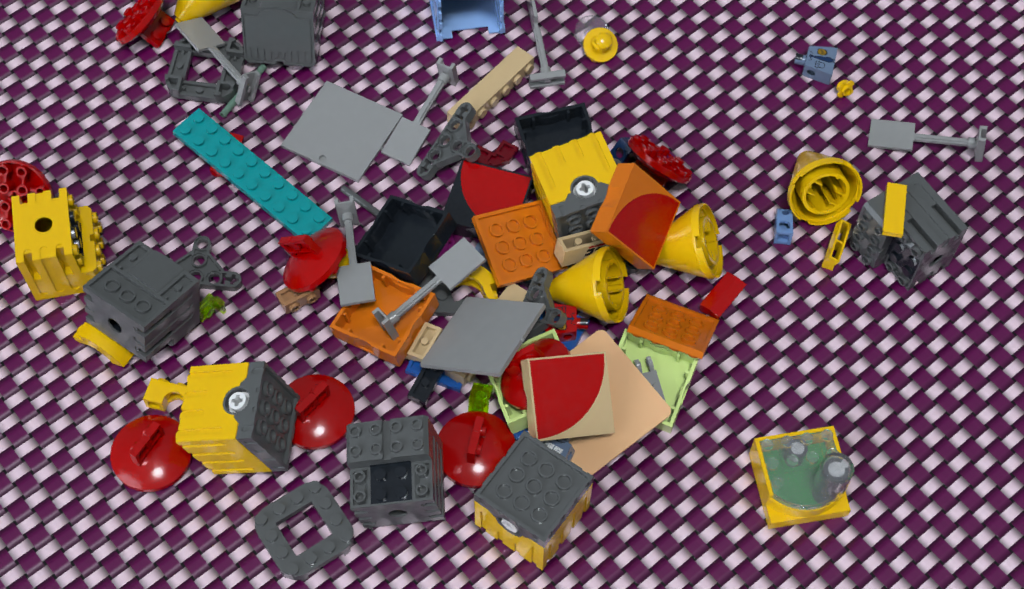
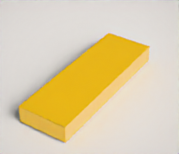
(894, 210)

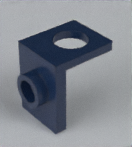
(622, 143)

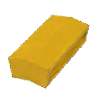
(842, 227)

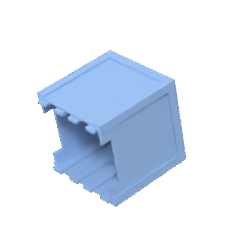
(466, 14)

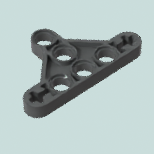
(447, 152)
(209, 268)
(543, 297)

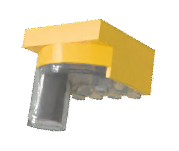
(801, 476)

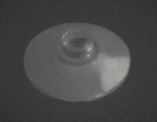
(586, 24)

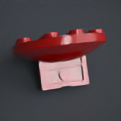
(144, 20)
(655, 162)
(18, 179)
(312, 258)
(512, 379)
(321, 411)
(474, 447)
(148, 455)

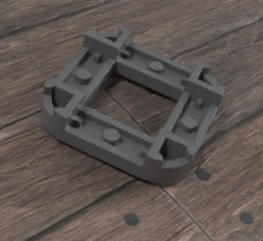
(199, 91)
(317, 556)

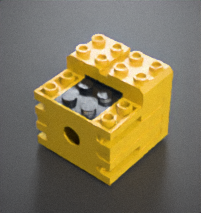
(56, 243)

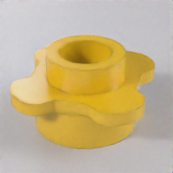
(844, 88)

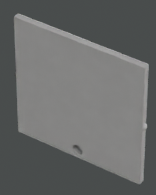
(342, 131)
(483, 336)

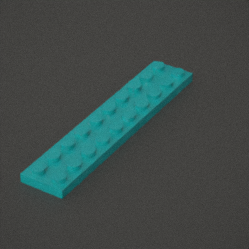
(251, 175)

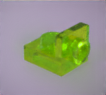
(208, 306)
(480, 397)

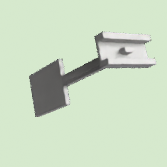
(204, 38)
(546, 77)
(411, 135)
(901, 135)
(449, 269)
(355, 279)

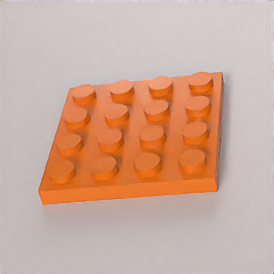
(517, 242)
(673, 326)

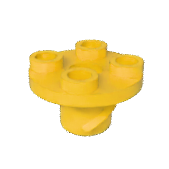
(600, 45)

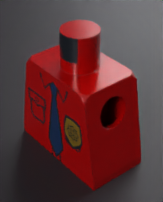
(569, 330)

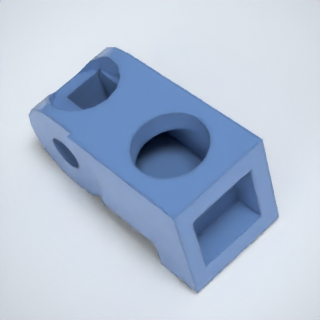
(783, 226)

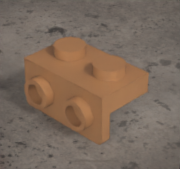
(293, 301)

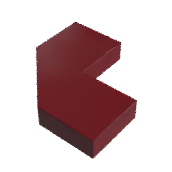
(502, 156)

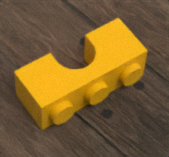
(162, 392)

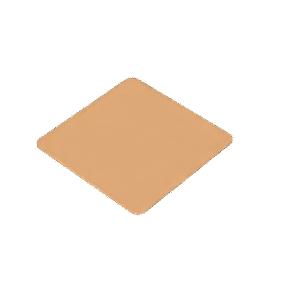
(634, 401)

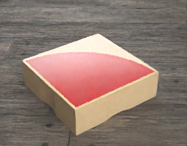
(568, 396)

